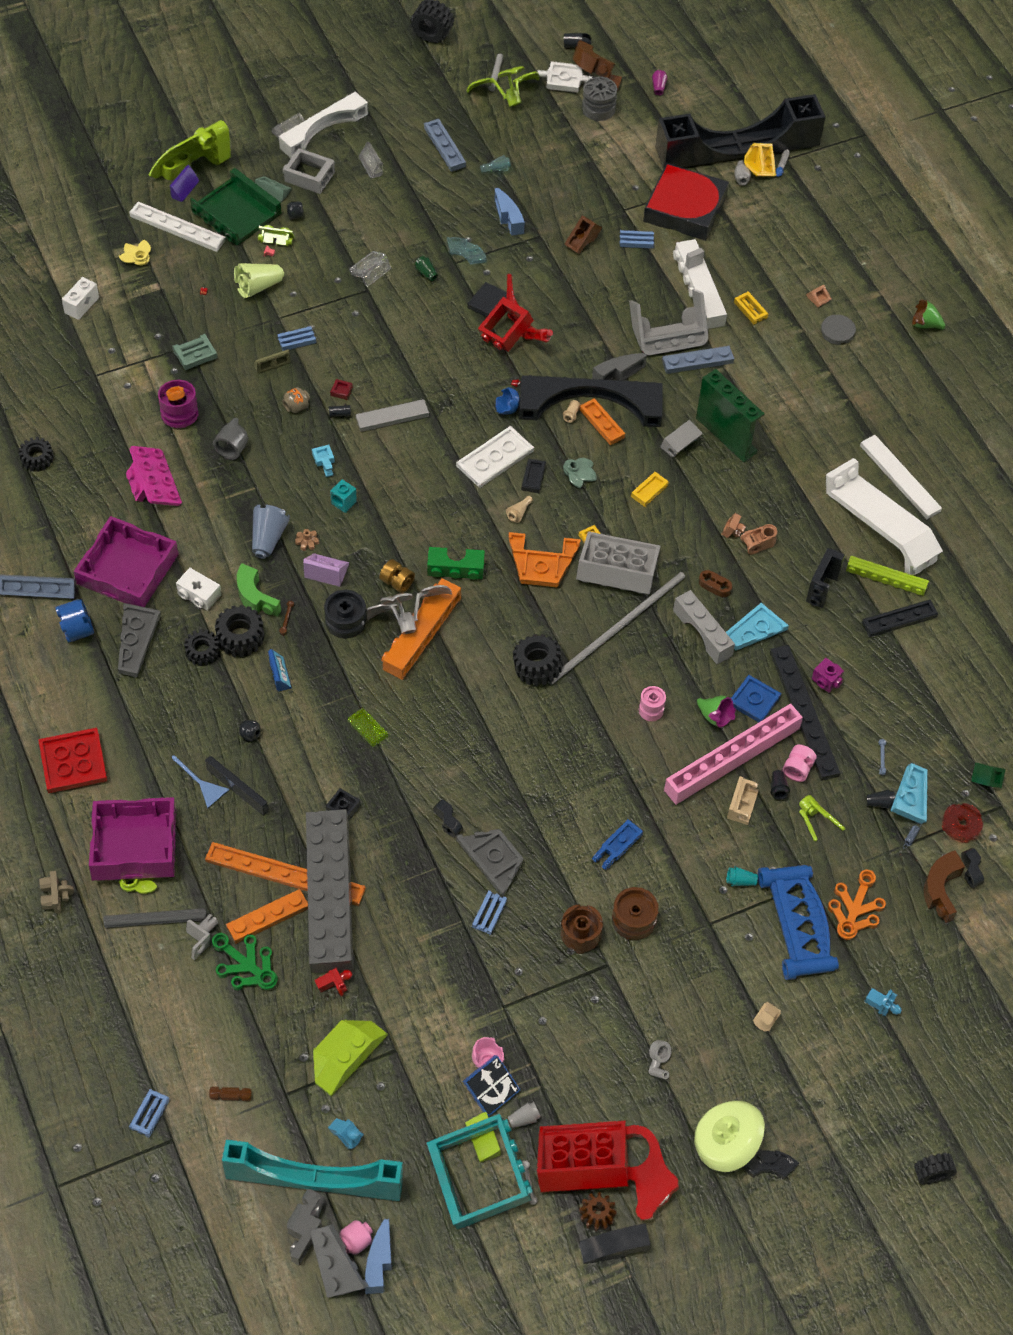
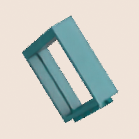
(462, 1135)

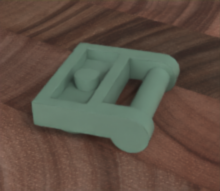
(195, 352)

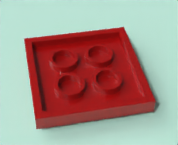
(72, 760)

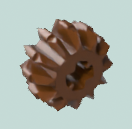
(606, 1211)

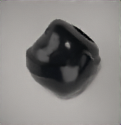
(295, 210)
(249, 730)

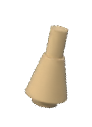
(517, 510)

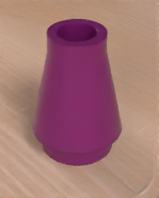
(659, 81)

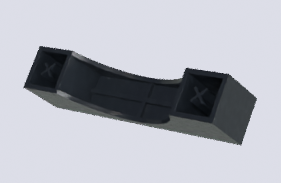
(792, 126)

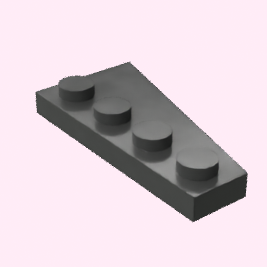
(137, 632)

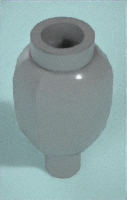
(742, 173)

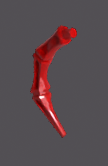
(531, 332)

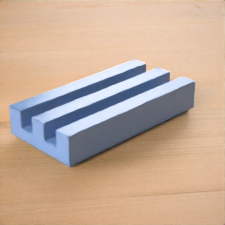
(636, 239)
(295, 336)
(496, 898)
(141, 1129)

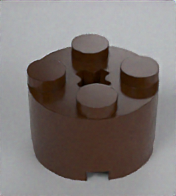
(581, 928)

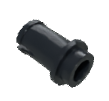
(336, 411)

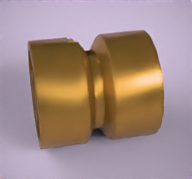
(399, 577)

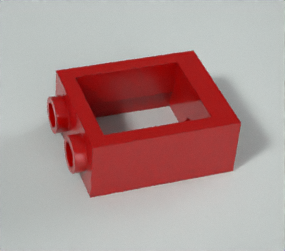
(515, 332)

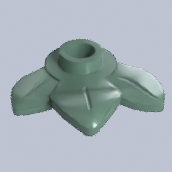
(580, 472)

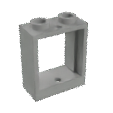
(306, 181)

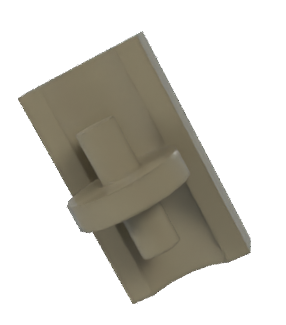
(52, 884)

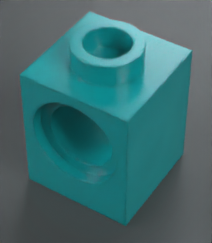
(343, 496)

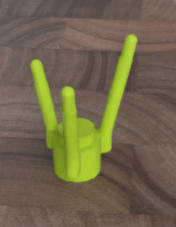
(811, 807)

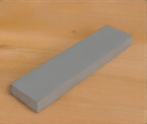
(392, 415)

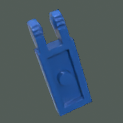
(618, 843)

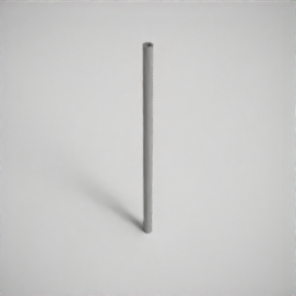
(619, 625)

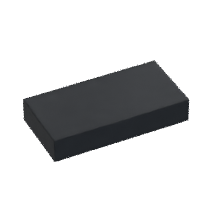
(533, 475)

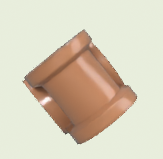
(758, 539)

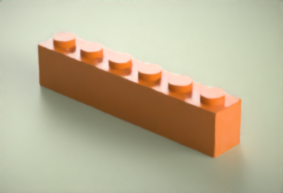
(430, 617)

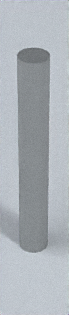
(496, 70)

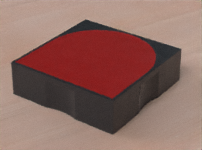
(685, 201)

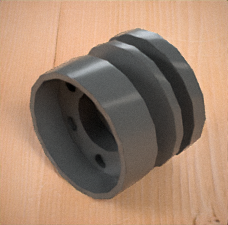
(599, 98)

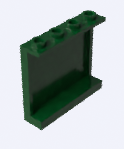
(237, 208)
(728, 414)

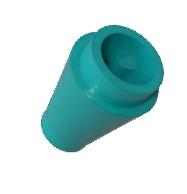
(741, 877)

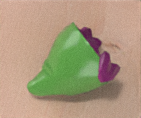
(717, 710)

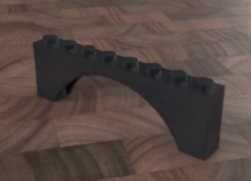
(640, 398)

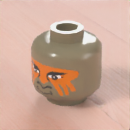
(296, 400)

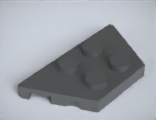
(493, 856)

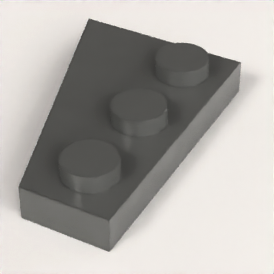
(336, 1268)

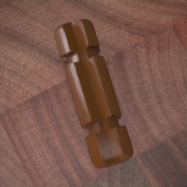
(230, 1093)

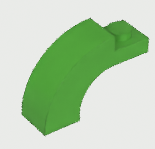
(249, 595)

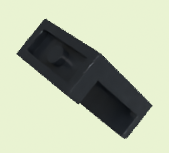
(829, 567)

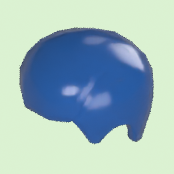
(508, 402)

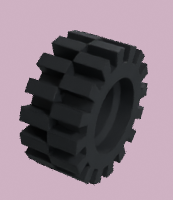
(34, 446)
(201, 638)
(935, 1168)

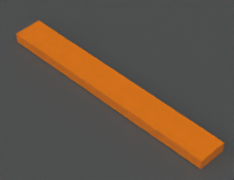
(268, 869)

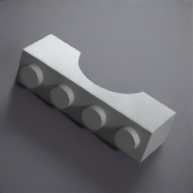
(716, 640)

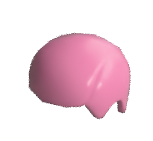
(484, 1050)

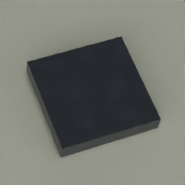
(486, 299)

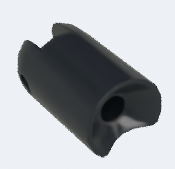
(572, 39)

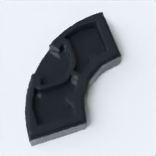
(771, 1162)

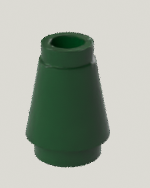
(426, 268)

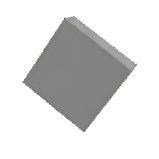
(694, 258)

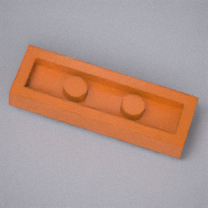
(602, 421)

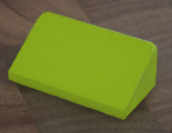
(486, 1144)

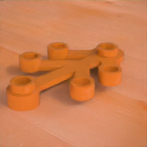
(855, 908)

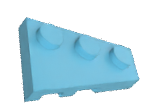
(756, 626)
(912, 794)

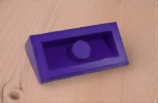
(183, 184)

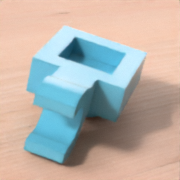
(324, 457)

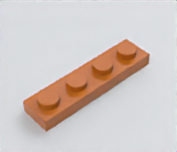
(267, 916)

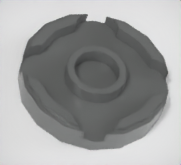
(838, 329)

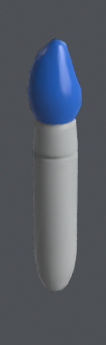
(781, 165)

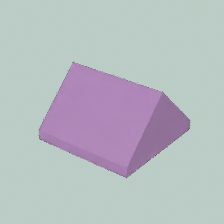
(325, 569)

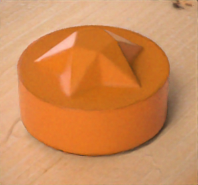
(175, 393)

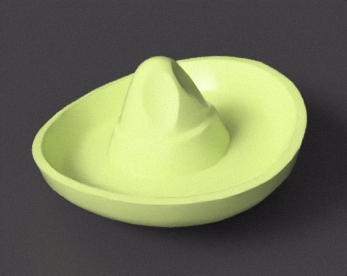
(729, 1135)

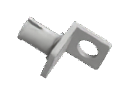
(201, 933)

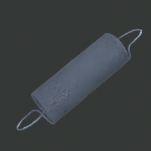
(911, 836)

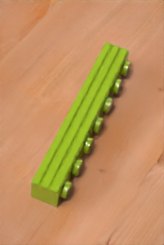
(887, 575)

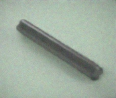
(154, 917)

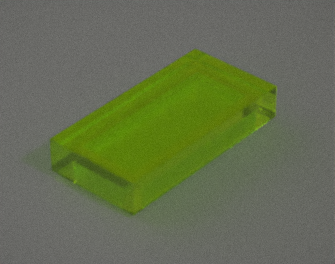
(367, 727)

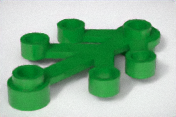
(246, 964)

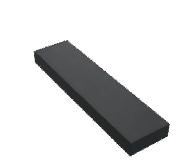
(899, 618)
(236, 785)

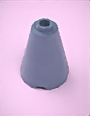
(267, 529)

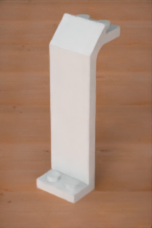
(884, 516)

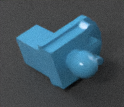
(882, 1002)
(346, 1132)

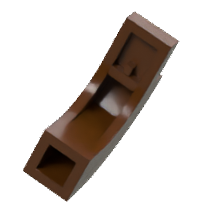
(943, 870)

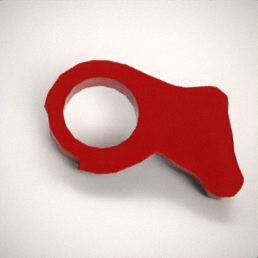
(652, 1178)

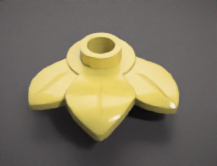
(137, 255)

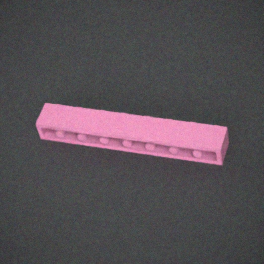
(732, 754)

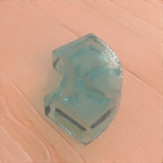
(462, 247)

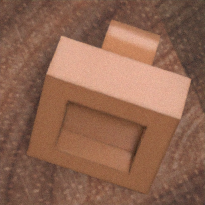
(733, 526)

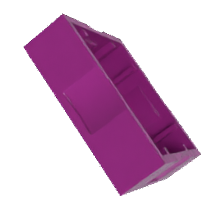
(126, 562)
(133, 839)

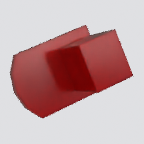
(332, 979)

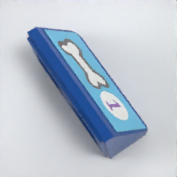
(279, 671)

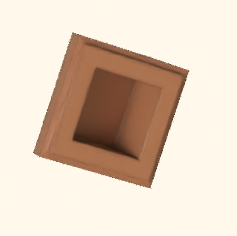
(819, 296)

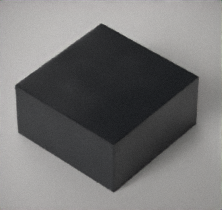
(344, 800)

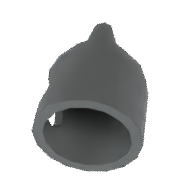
(235, 437)

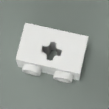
(80, 298)
(198, 589)

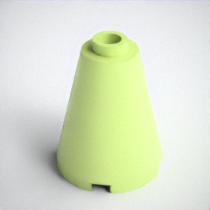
(256, 277)

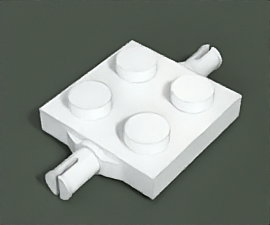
(564, 76)

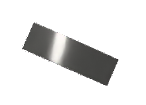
(620, 367)

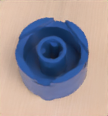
(74, 620)

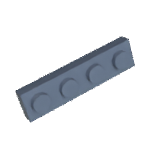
(445, 145)
(698, 359)
(37, 586)

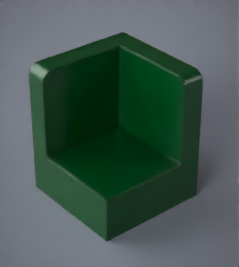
(988, 775)

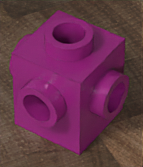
(828, 675)

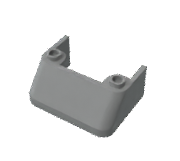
(673, 337)

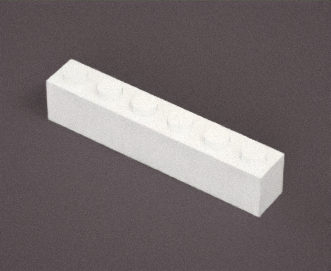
(701, 280)

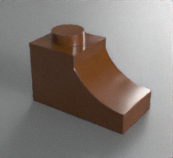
(583, 234)

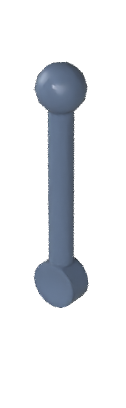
(882, 743)

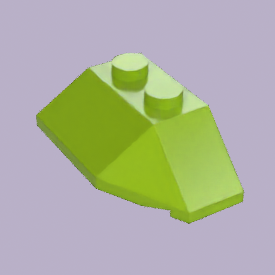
(344, 1052)

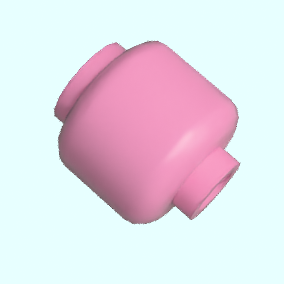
(356, 1237)

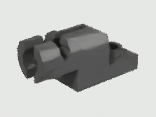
(302, 1221)

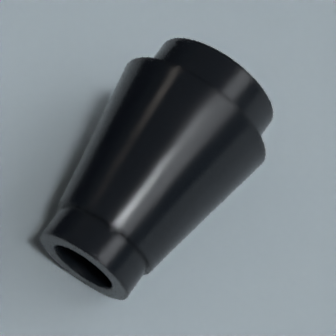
(779, 786)
(881, 799)

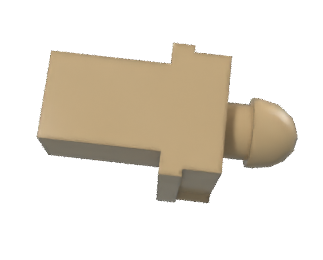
(766, 1016)

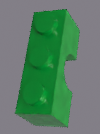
(442, 566)

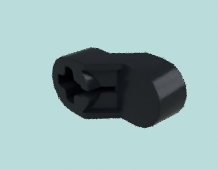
(444, 812)
(971, 860)

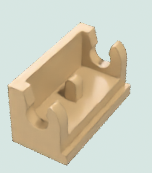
(743, 801)

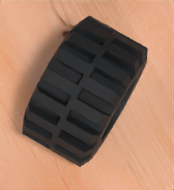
(432, 21)
(239, 618)
(537, 671)

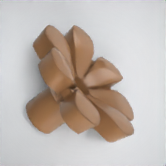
(306, 539)

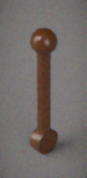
(283, 631)

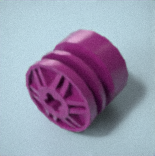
(180, 412)

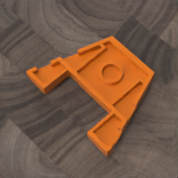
(539, 566)

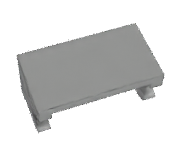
(681, 438)

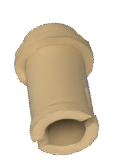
(570, 414)

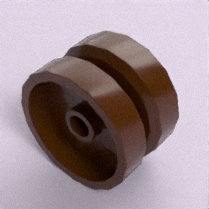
(635, 913)

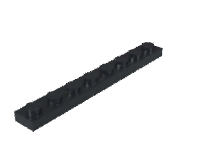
(800, 700)

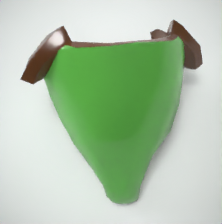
(927, 316)

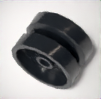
(345, 614)

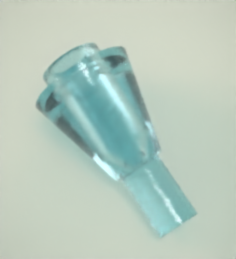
(498, 164)

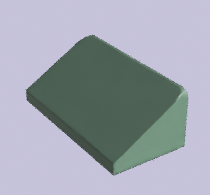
(274, 188)

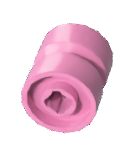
(652, 703)
(799, 763)

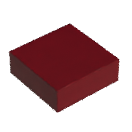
(341, 389)

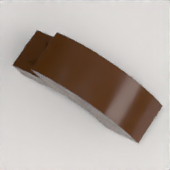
(590, 61)

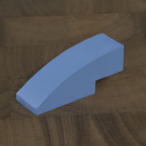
(509, 213)
(378, 1259)

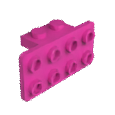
(151, 477)

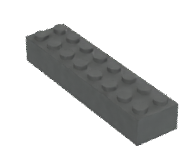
(329, 891)

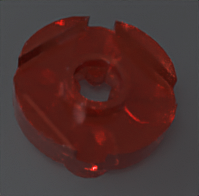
(960, 832)

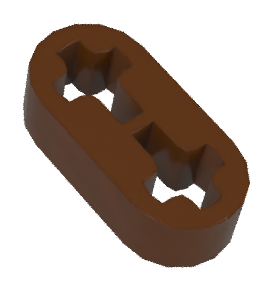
(715, 583)

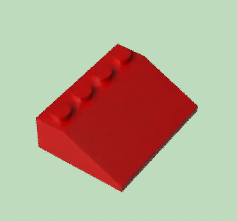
(582, 1156)

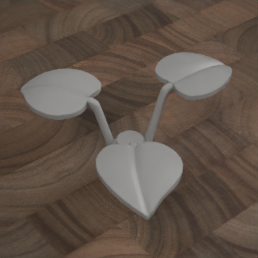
(405, 620)

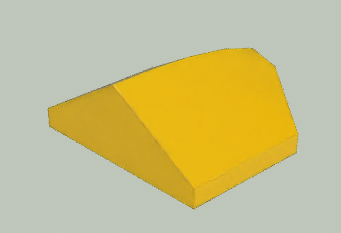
(760, 160)

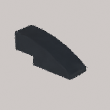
(615, 1244)

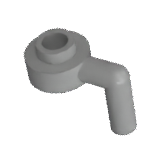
(659, 1057)

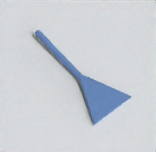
(210, 791)

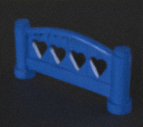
(801, 960)

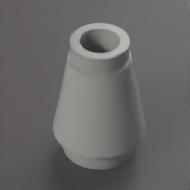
(525, 1115)

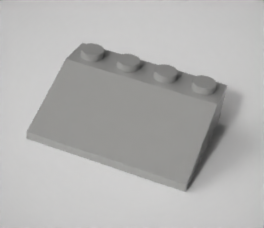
(618, 562)

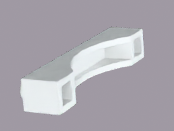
(346, 110)

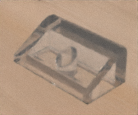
(287, 124)
(371, 161)

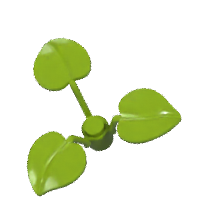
(512, 94)

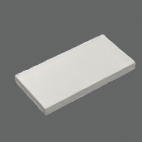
(495, 456)

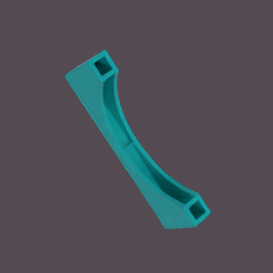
(375, 1180)

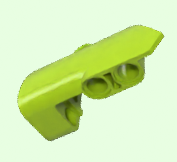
(209, 142)

